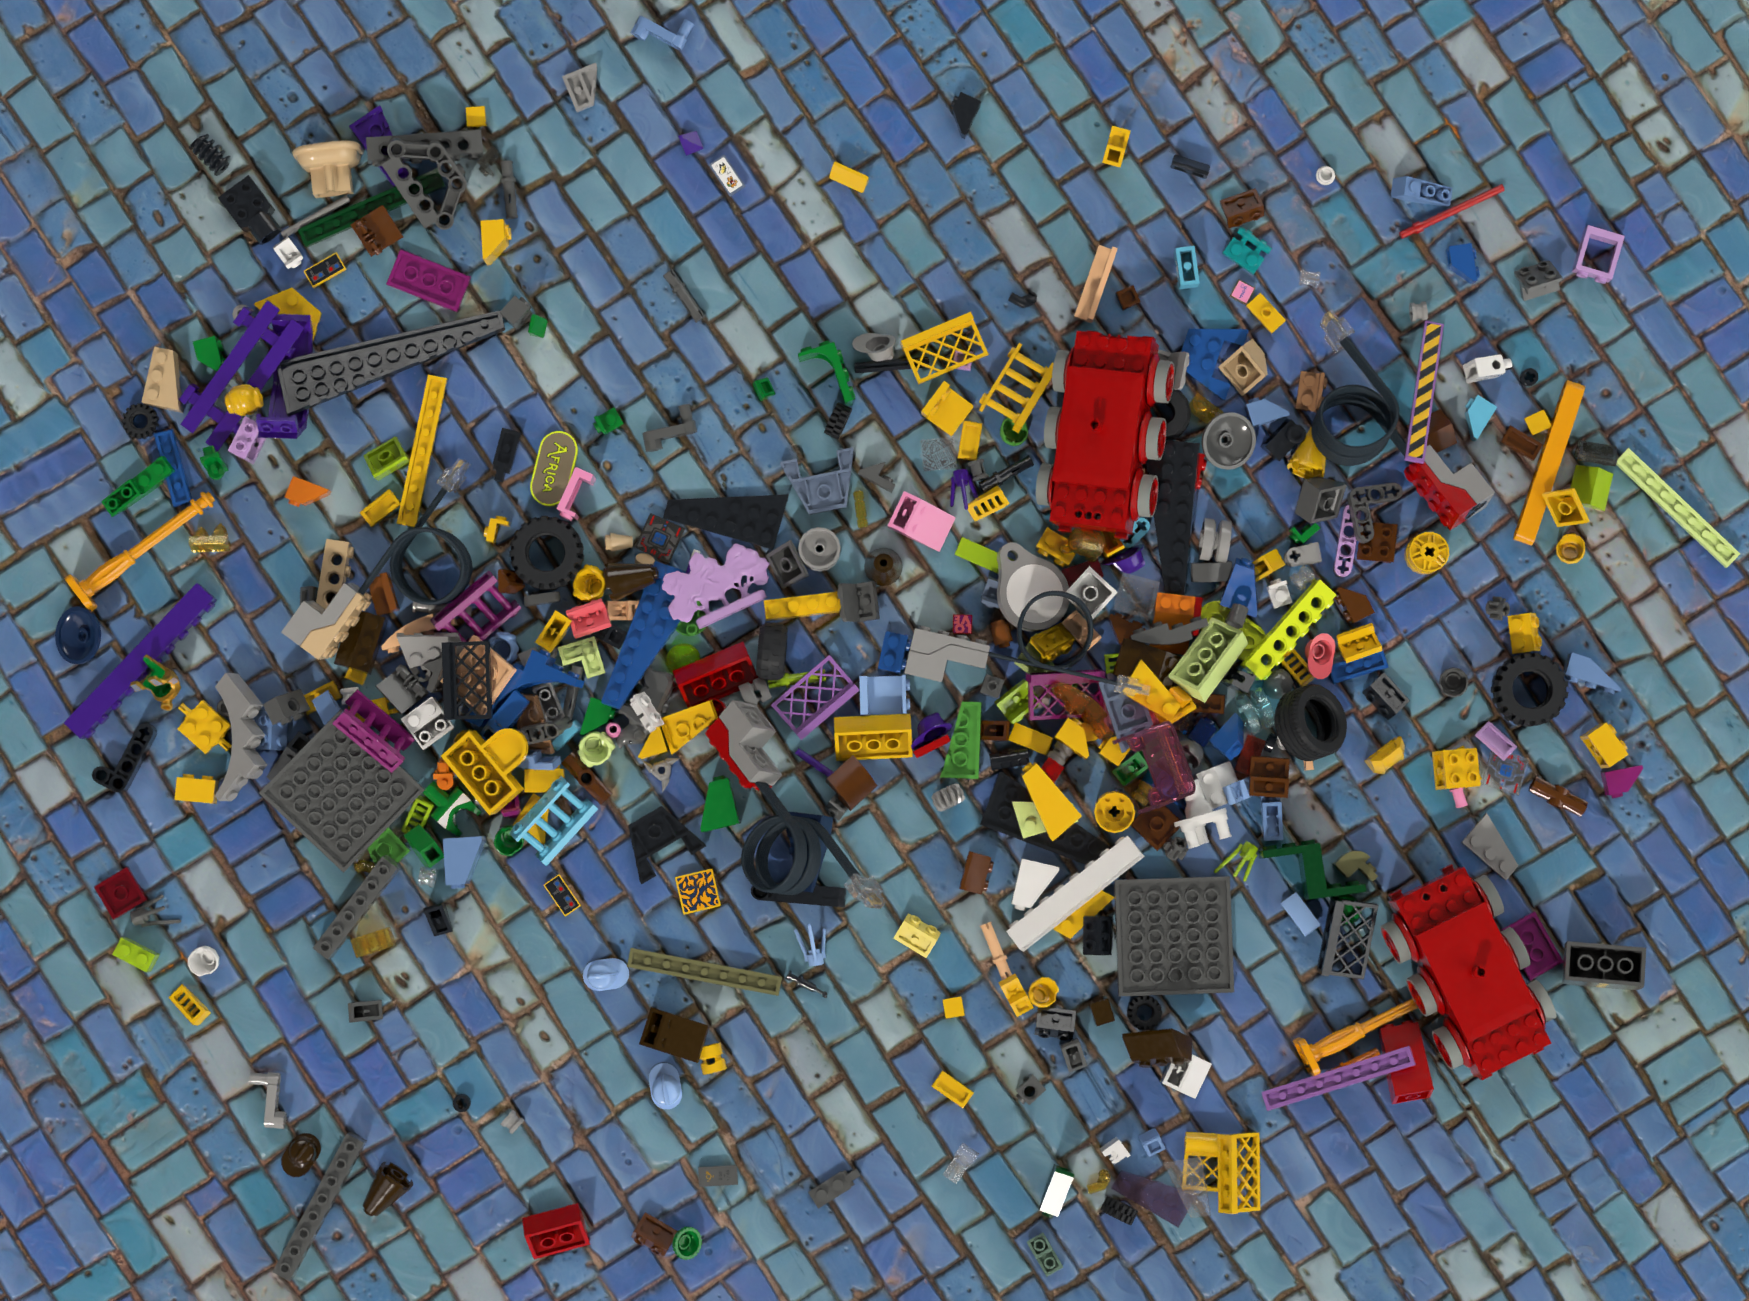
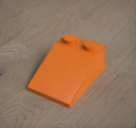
(1173, 610)

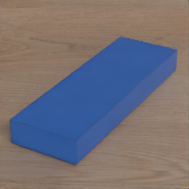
(1344, 671)

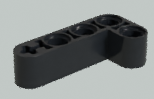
(128, 755)

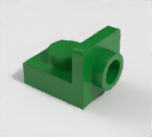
(608, 421)
(1308, 531)

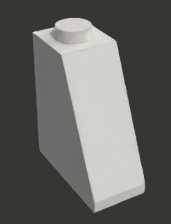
(1031, 882)

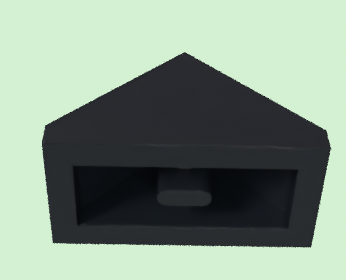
(438, 919)

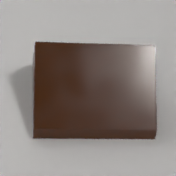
(1441, 432)

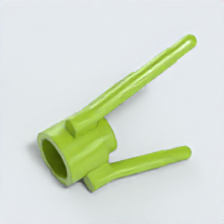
(1248, 852)

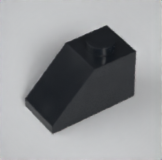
(964, 112)

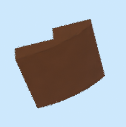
(1269, 776)
(851, 782)

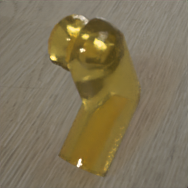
(364, 865)
(1102, 1182)

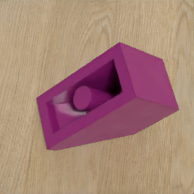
(1620, 780)

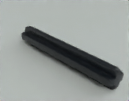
(887, 365)

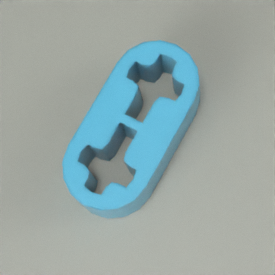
(1137, 536)
(562, 739)

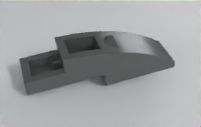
(1162, 635)

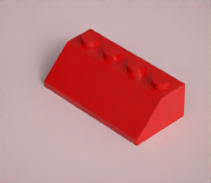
(715, 675)

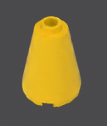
(1307, 459)

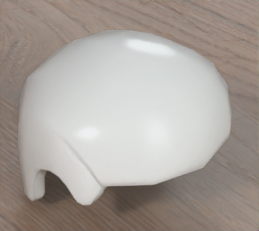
(203, 961)

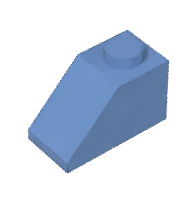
(1264, 412)

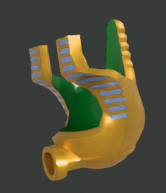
(160, 681)

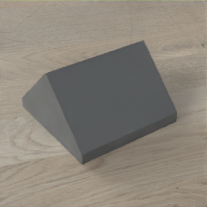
(787, 564)

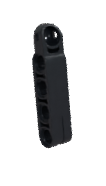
(820, 896)

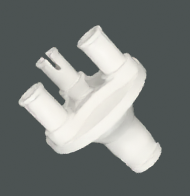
(1198, 813)

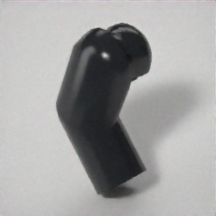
(1024, 301)

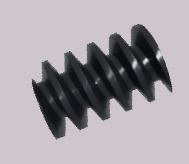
(210, 154)

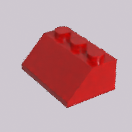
(555, 1231)

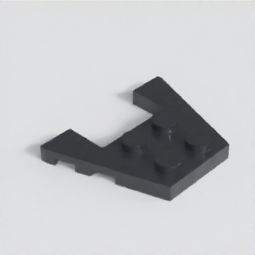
(653, 834)

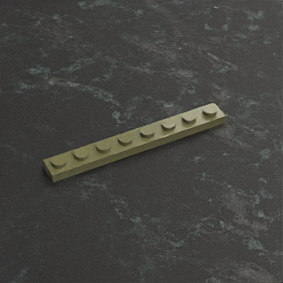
(704, 971)

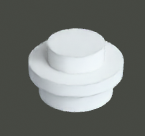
(1325, 175)

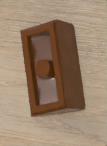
(509, 582)

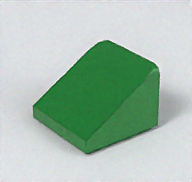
(537, 326)

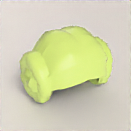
(595, 748)

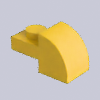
(1116, 146)

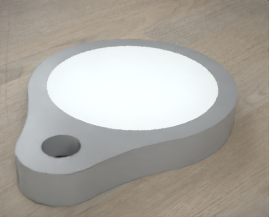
(1025, 579)

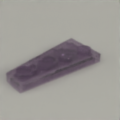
(1152, 1195)

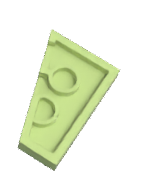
(1028, 819)

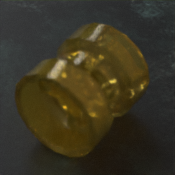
(1141, 793)

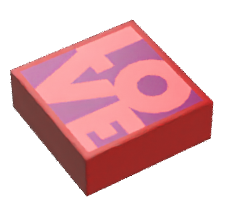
(962, 624)

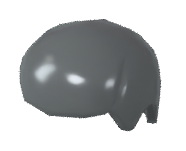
(1453, 682)
(1277, 683)
(1193, 752)

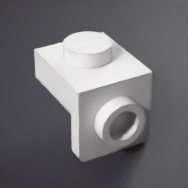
(288, 253)

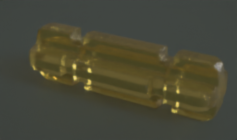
(860, 509)

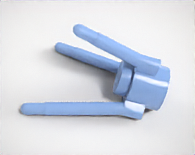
(814, 957)

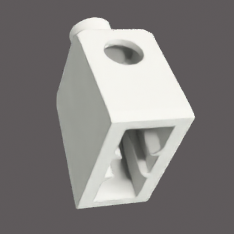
(1486, 368)

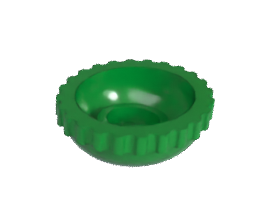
(687, 1243)

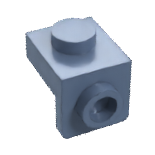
(989, 594)

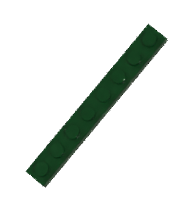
(341, 220)

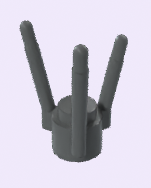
(141, 915)

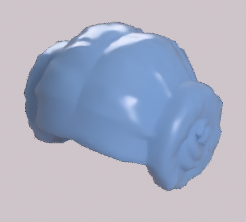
(505, 646)

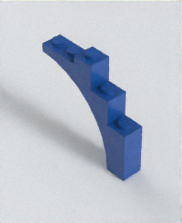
(538, 670)

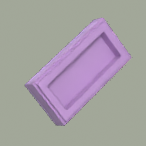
(1496, 741)

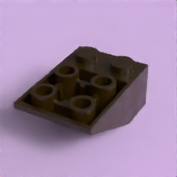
(674, 1035)

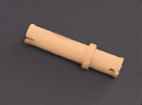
(996, 950)

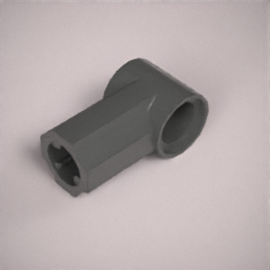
(1237, 616)

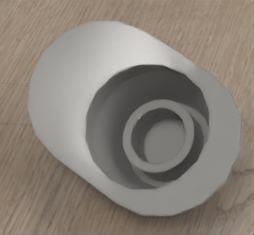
(877, 346)

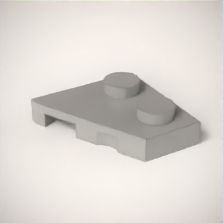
(582, 86)

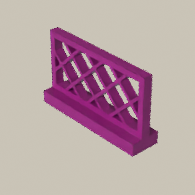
(1048, 678)

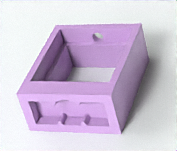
(1603, 236)
(244, 441)

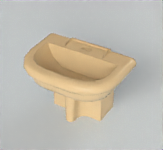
(330, 166)

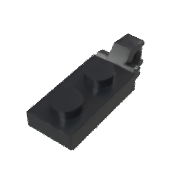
(505, 453)

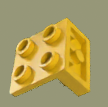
(947, 409)
(1456, 768)

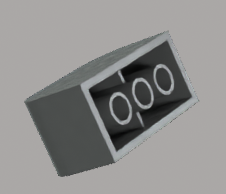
(1604, 965)

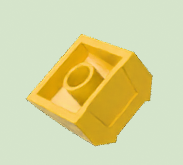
(1386, 756)

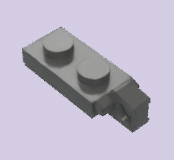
(833, 1187)

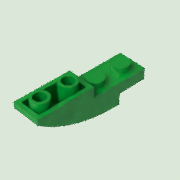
(138, 487)

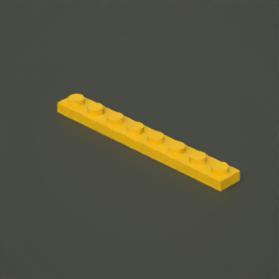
(422, 451)

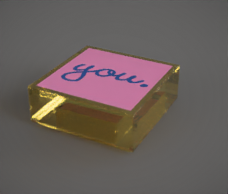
(1242, 292)

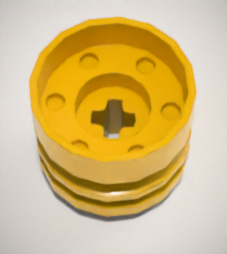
(1415, 553)
(1122, 819)

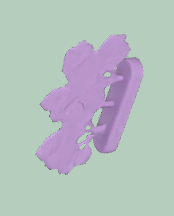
(711, 581)

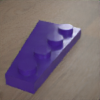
(374, 125)

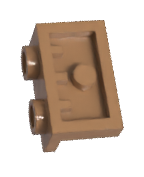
(1310, 391)

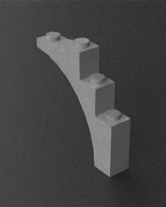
(246, 735)

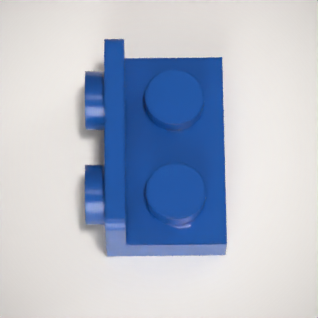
(893, 652)

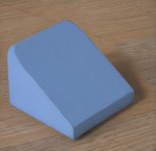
(1151, 1142)

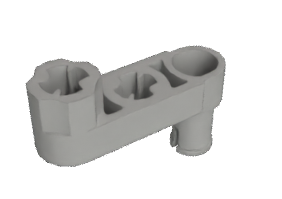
(273, 1117)

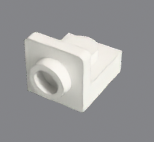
(1279, 593)

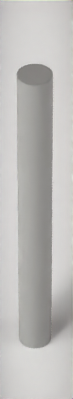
(315, 216)

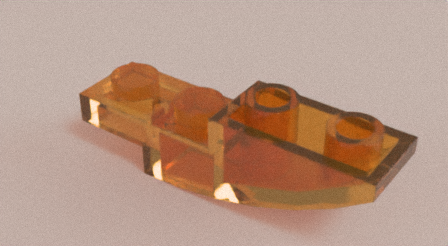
(1079, 703)

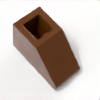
(1355, 604)
(1122, 627)

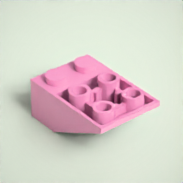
(921, 521)

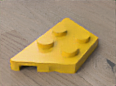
(292, 302)

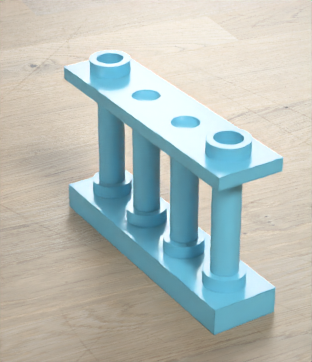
(565, 833)

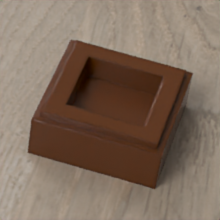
(1128, 297)

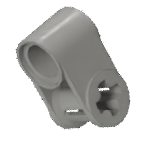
(1305, 554)

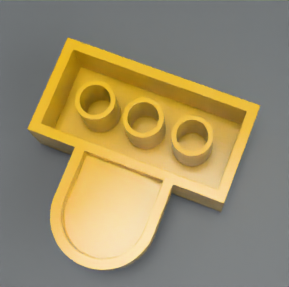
(488, 766)

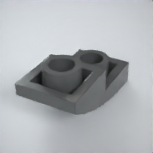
(1210, 571)

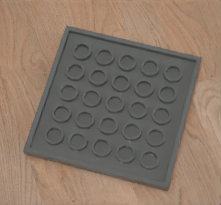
(340, 795)
(1174, 936)

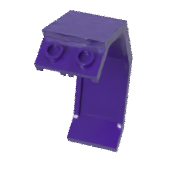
(278, 423)

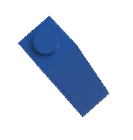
(1241, 587)

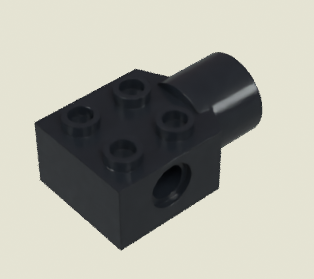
(251, 210)

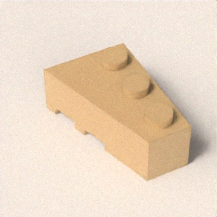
(163, 382)

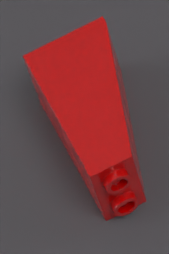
(1412, 1082)

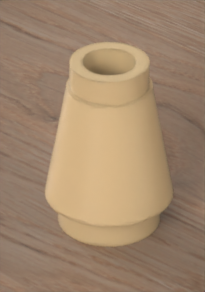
(618, 542)

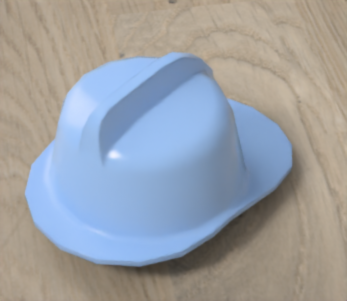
(605, 974)
(665, 1086)

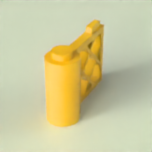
(1200, 1145)

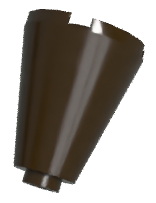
(883, 575)
(628, 578)
(387, 1187)

